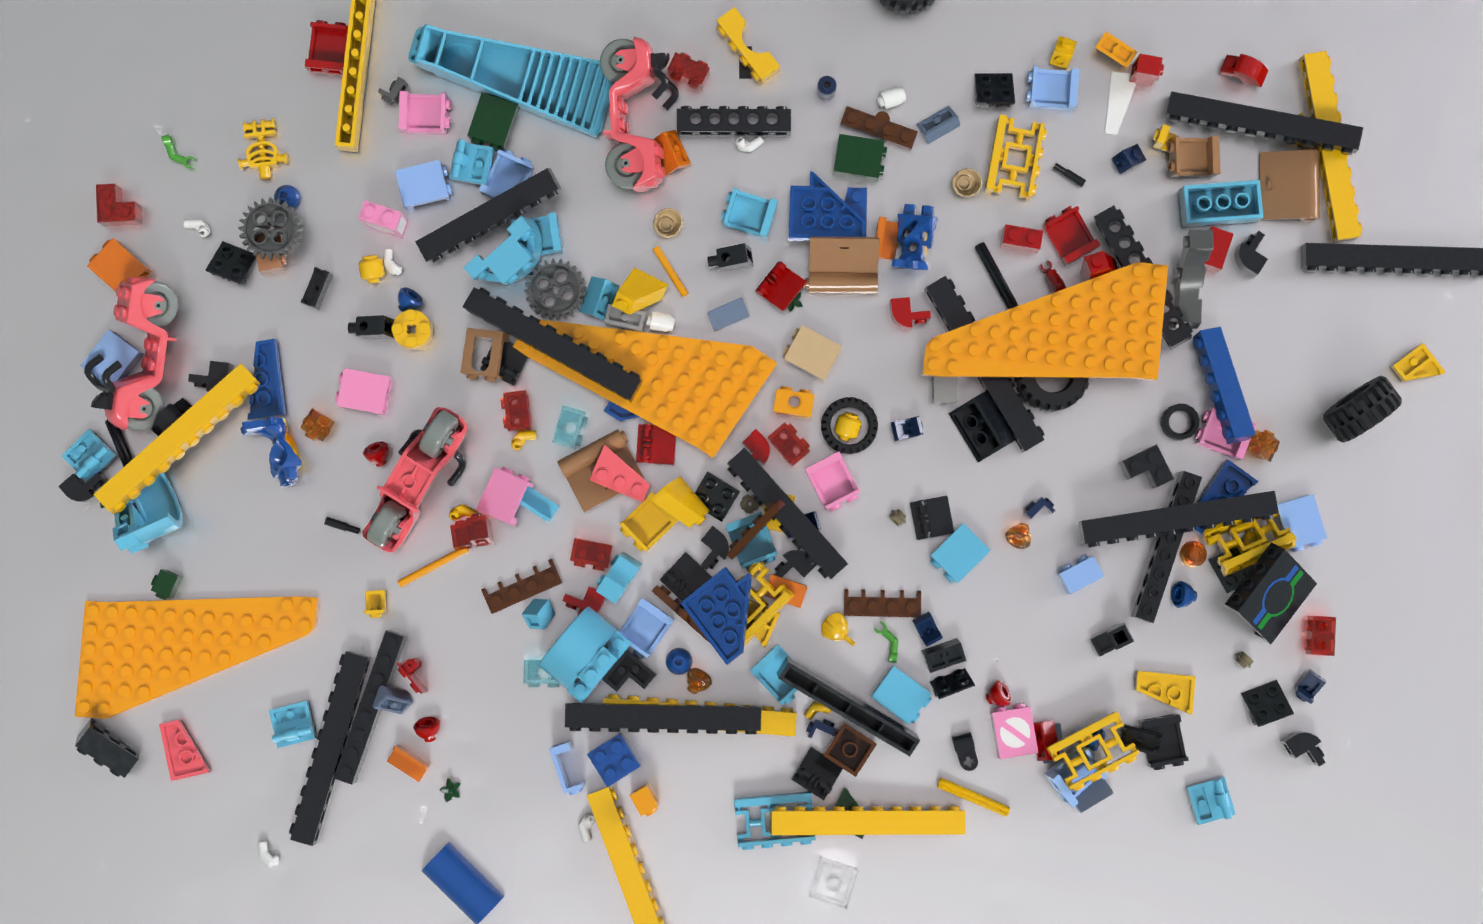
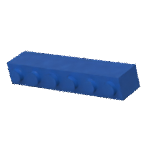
(1223, 385)

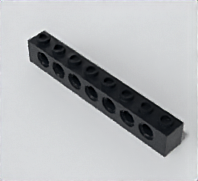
(1113, 216)
(1164, 553)

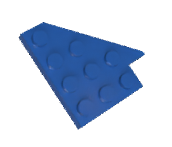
(821, 213)
(722, 612)

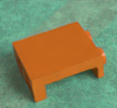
(116, 264)

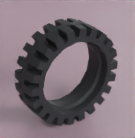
(854, 403)

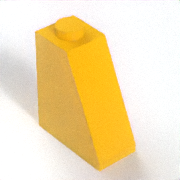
(639, 292)
(681, 503)

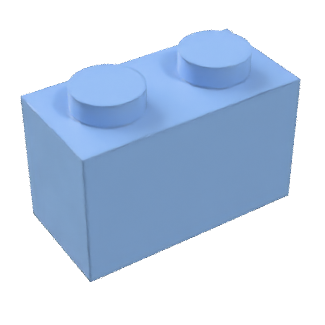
(1080, 574)

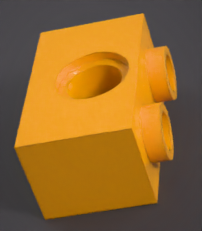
(782, 406)
(645, 800)

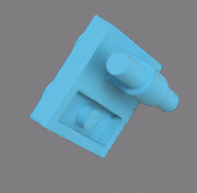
(471, 163)
(89, 455)
(292, 724)
(1210, 800)

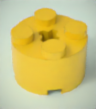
(403, 334)

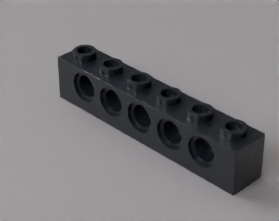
(742, 128)

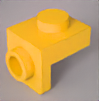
(1063, 52)
(1162, 137)
(375, 603)

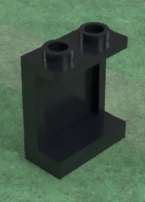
(1172, 745)

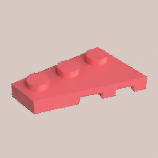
(617, 475)
(180, 752)

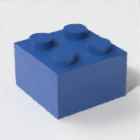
(614, 759)

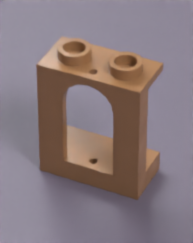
(493, 369)

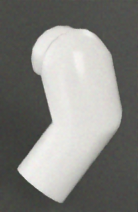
(748, 146)
(199, 224)
(389, 264)
(584, 826)
(265, 856)

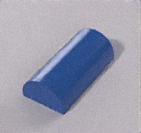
(462, 883)

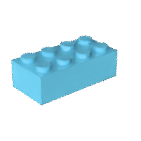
(1221, 203)

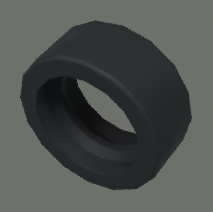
(1194, 421)

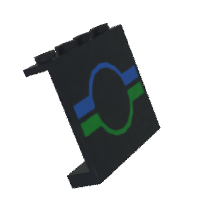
(1271, 592)

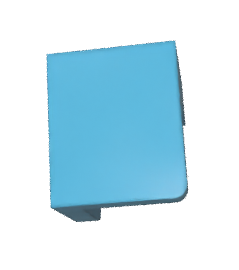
(538, 613)

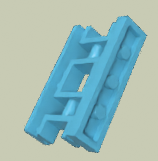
(771, 801)

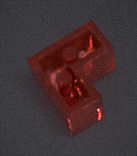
(112, 210)
(472, 532)

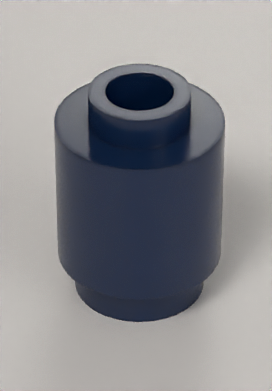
(823, 92)

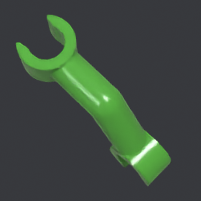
(168, 143)
(893, 643)

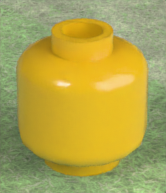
(371, 268)
(847, 426)

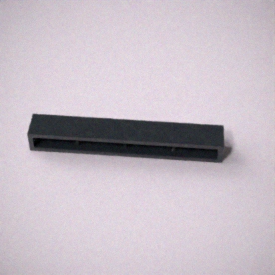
(488, 215)
(790, 517)
(848, 706)
(366, 716)

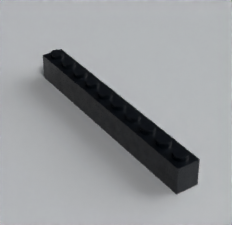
(1264, 122)
(1391, 259)
(552, 344)
(1001, 390)
(1178, 517)
(662, 717)
(330, 748)

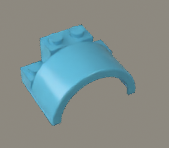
(510, 259)
(157, 516)
(582, 653)

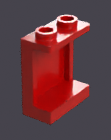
(327, 47)
(1070, 235)

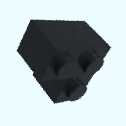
(1151, 463)
(629, 666)

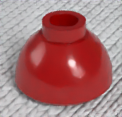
(377, 453)
(999, 694)
(427, 728)

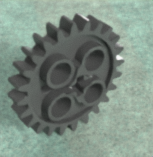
(269, 245)
(550, 272)

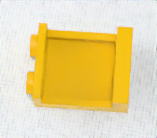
(647, 524)

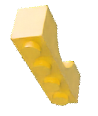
(762, 65)

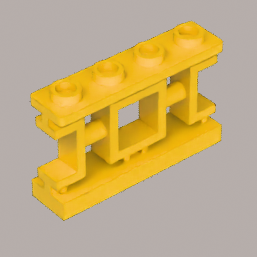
(1000, 155)
(1251, 552)
(760, 616)
(1086, 738)

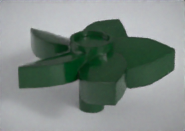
(795, 302)
(450, 790)

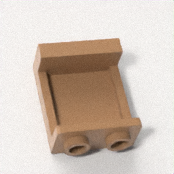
(1194, 157)

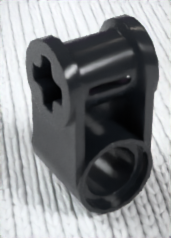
(965, 747)

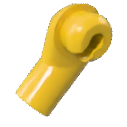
(521, 437)
(461, 511)
(814, 708)

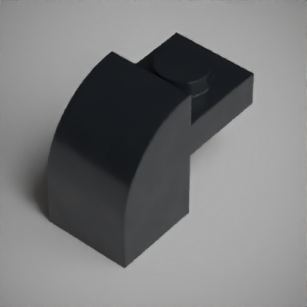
(1247, 258)
(216, 373)
(170, 415)
(82, 491)
(718, 544)
(795, 559)
(1113, 638)
(1302, 742)

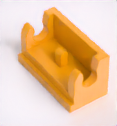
(1116, 49)

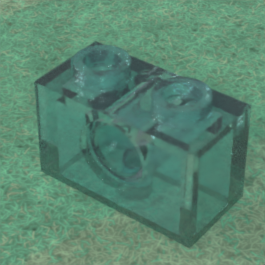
(567, 416)
(532, 677)

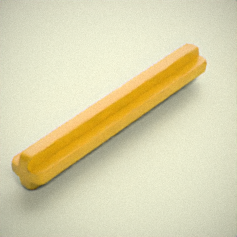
(973, 797)

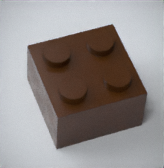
(849, 749)

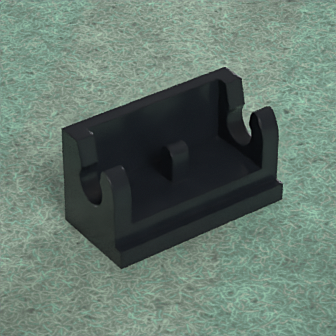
(317, 288)
(943, 655)
(1144, 740)

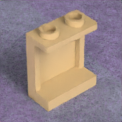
(812, 352)

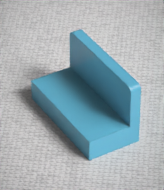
(598, 296)
(539, 504)

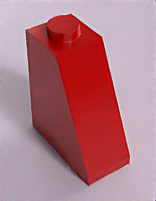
(1097, 265)

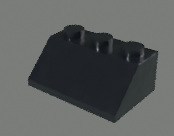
(982, 426)

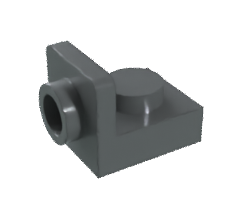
(395, 88)

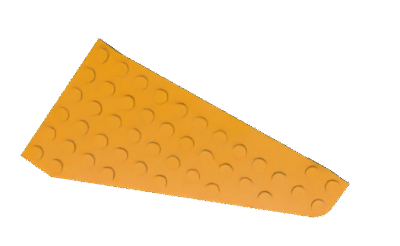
(1084, 331)
(688, 383)
(156, 647)

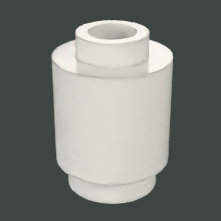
(891, 97)
(660, 322)

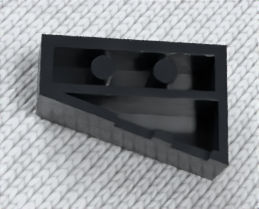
(106, 749)

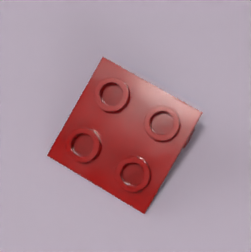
(780, 286)
(655, 445)
(407, 669)

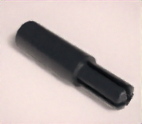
(1070, 175)
(341, 525)

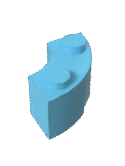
(619, 576)

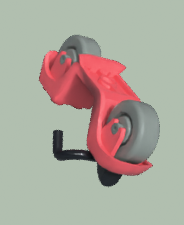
(631, 68)
(132, 399)
(420, 462)

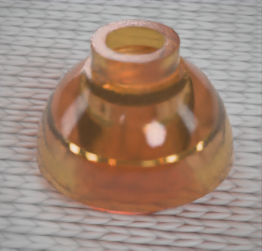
(1019, 536)
(1193, 554)
(698, 680)

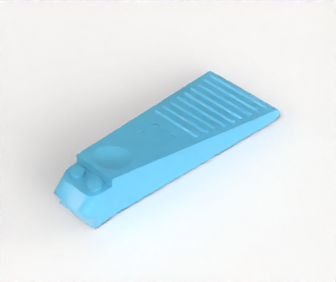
(539, 80)

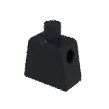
(739, 255)
(372, 327)

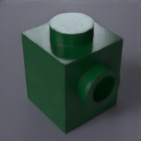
(165, 584)

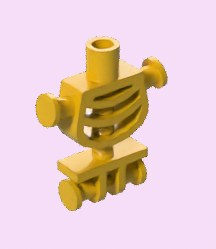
(263, 162)

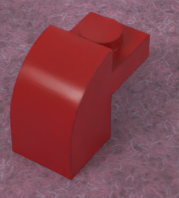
(1246, 68)
(902, 315)
(758, 446)
(591, 599)

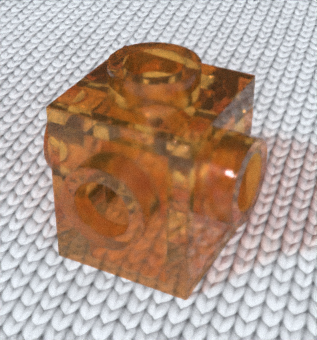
(316, 425)
(1263, 445)

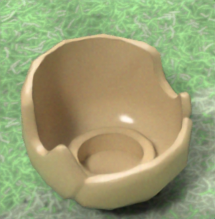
(967, 182)
(667, 222)

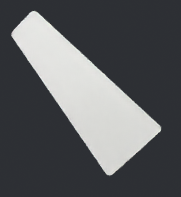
(1119, 98)

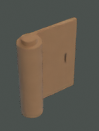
(1293, 184)
(843, 265)
(580, 465)

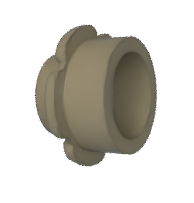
(744, 504)
(897, 517)
(1244, 660)

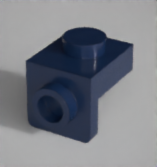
(1128, 158)
(907, 428)
(1034, 507)
(927, 629)
(1309, 686)
(825, 726)

